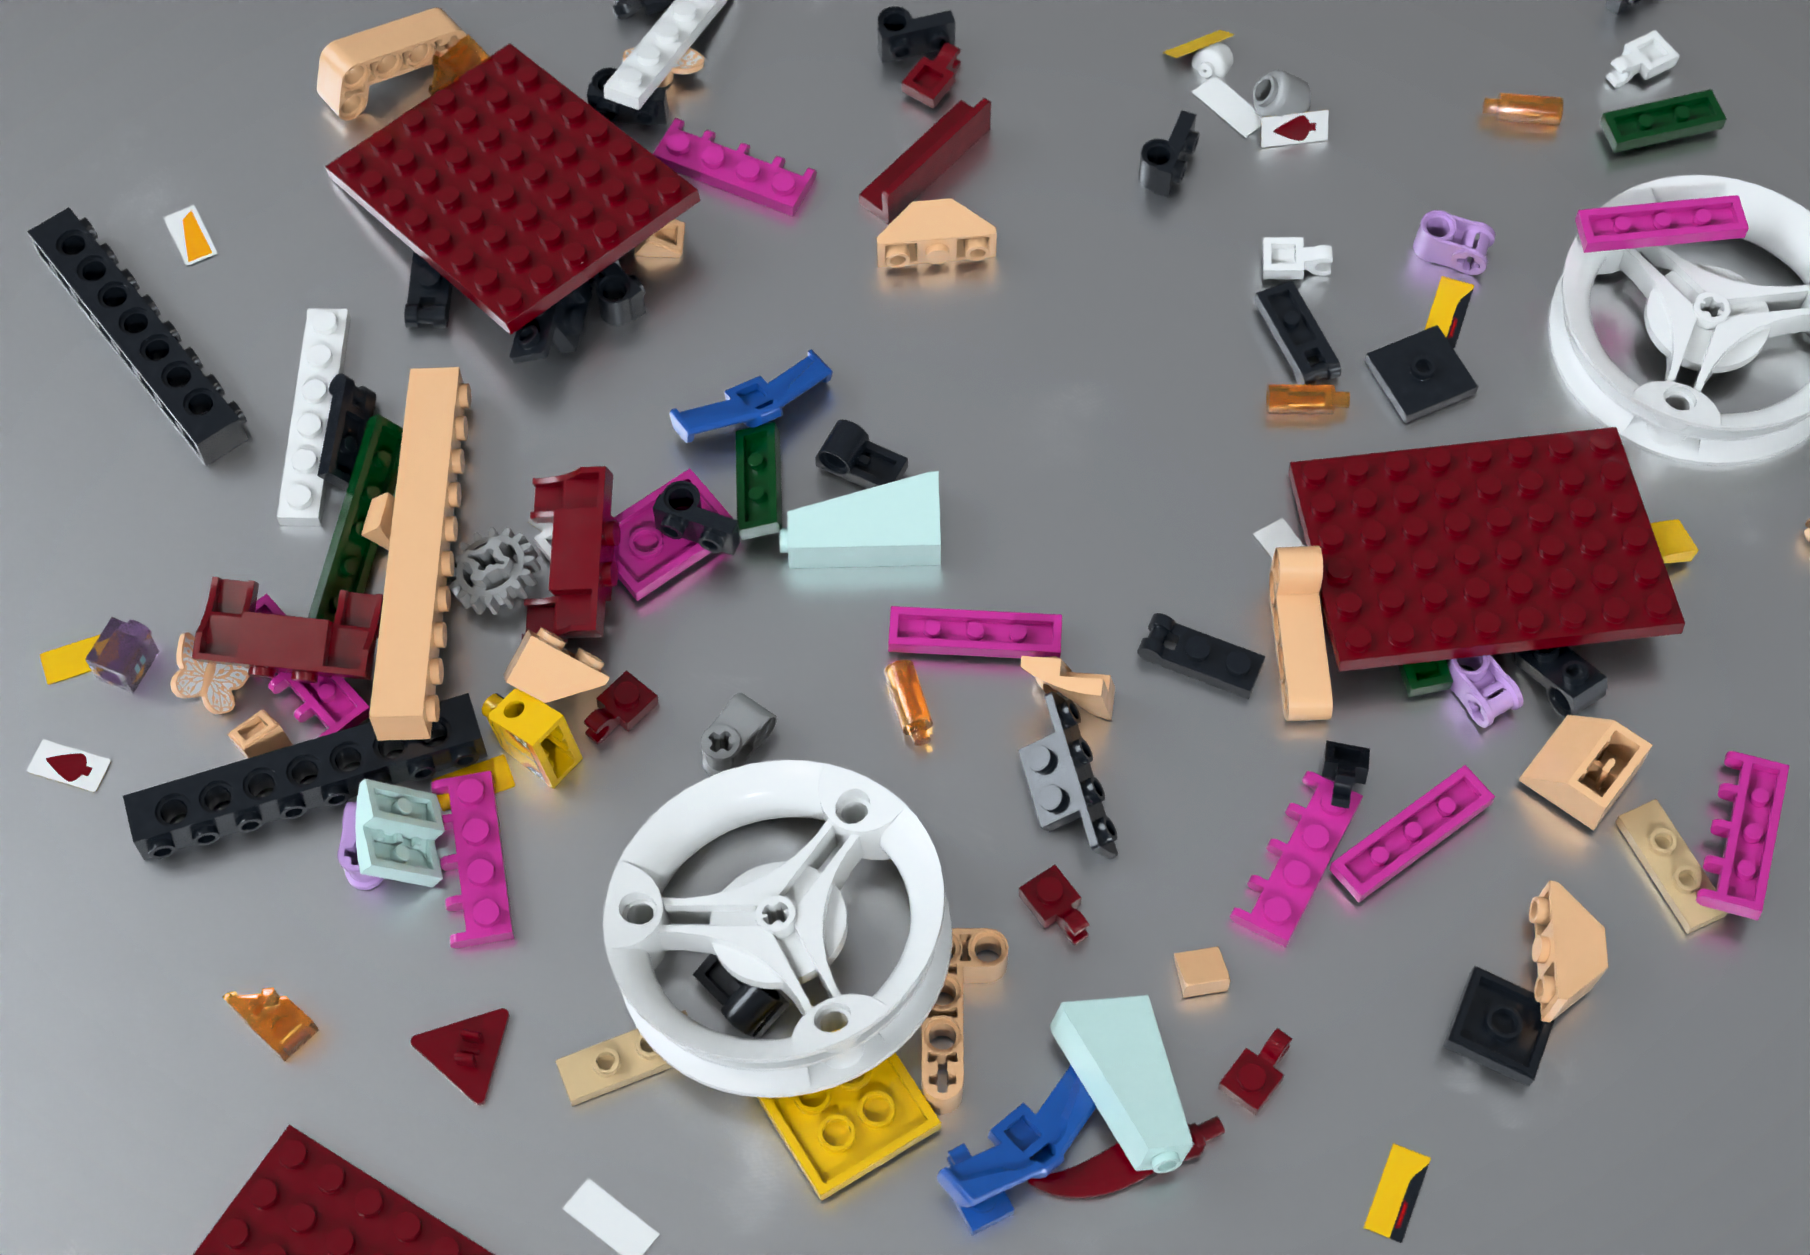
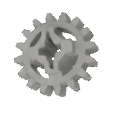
(494, 570)

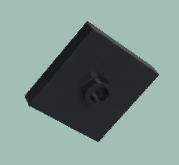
(1421, 374)
(1499, 1026)

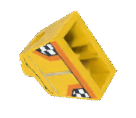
(525, 722)

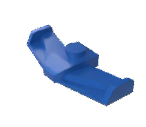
(752, 401)
(1024, 1145)

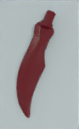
(1112, 1169)

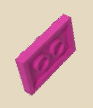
(647, 555)

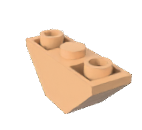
(935, 234)
(1567, 950)

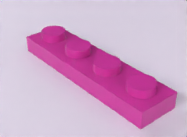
(1661, 223)
(974, 632)
(1411, 833)

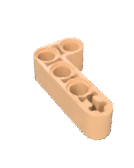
(379, 54)
(1299, 633)
(948, 1019)

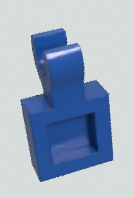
(986, 1212)

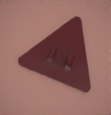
(466, 1051)

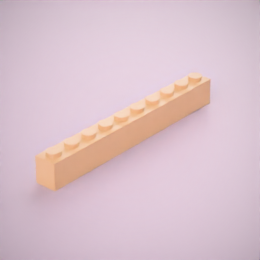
(420, 556)

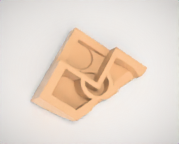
(1087, 690)

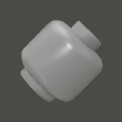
(1281, 94)

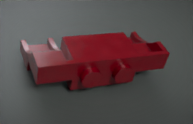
(580, 552)
(287, 644)

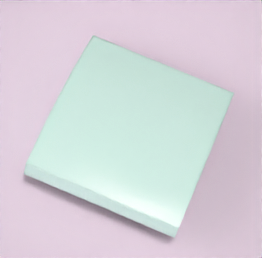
(398, 833)

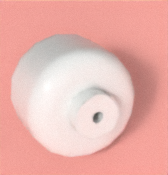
(1213, 60)

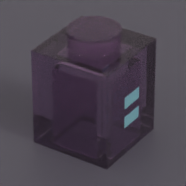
(122, 654)

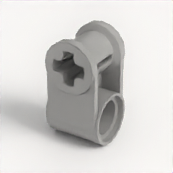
(735, 734)

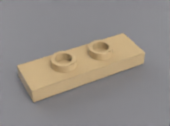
(1669, 863)
(609, 1066)

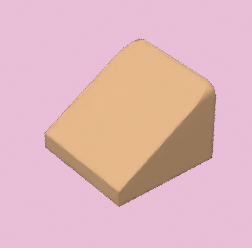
(664, 243)
(379, 520)
(259, 735)
(1202, 972)

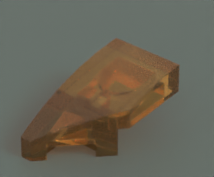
(456, 62)
(274, 1020)

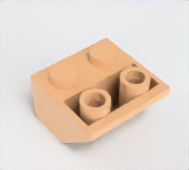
(550, 671)
(1586, 766)

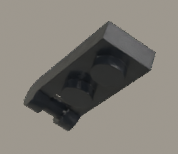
(427, 289)
(1297, 333)
(345, 429)
(1201, 656)

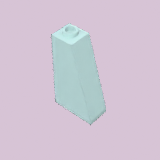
(868, 528)
(1127, 1075)

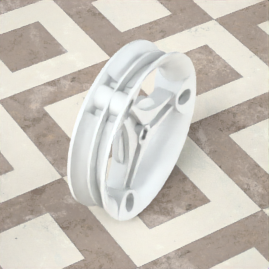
(1699, 321)
(778, 926)

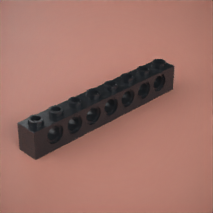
(139, 336)
(283, 769)

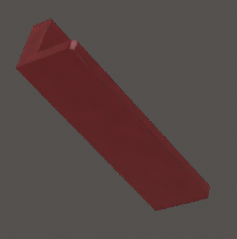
(926, 160)

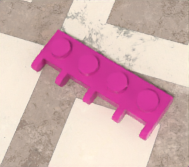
(733, 169)
(329, 699)
(1748, 836)
(477, 858)
(1300, 863)

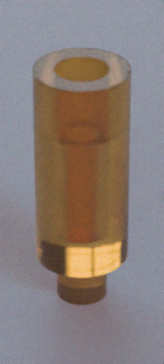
(1525, 108)
(1304, 399)
(909, 700)

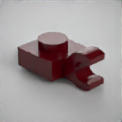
(933, 79)
(620, 704)
(1055, 900)
(1254, 1076)

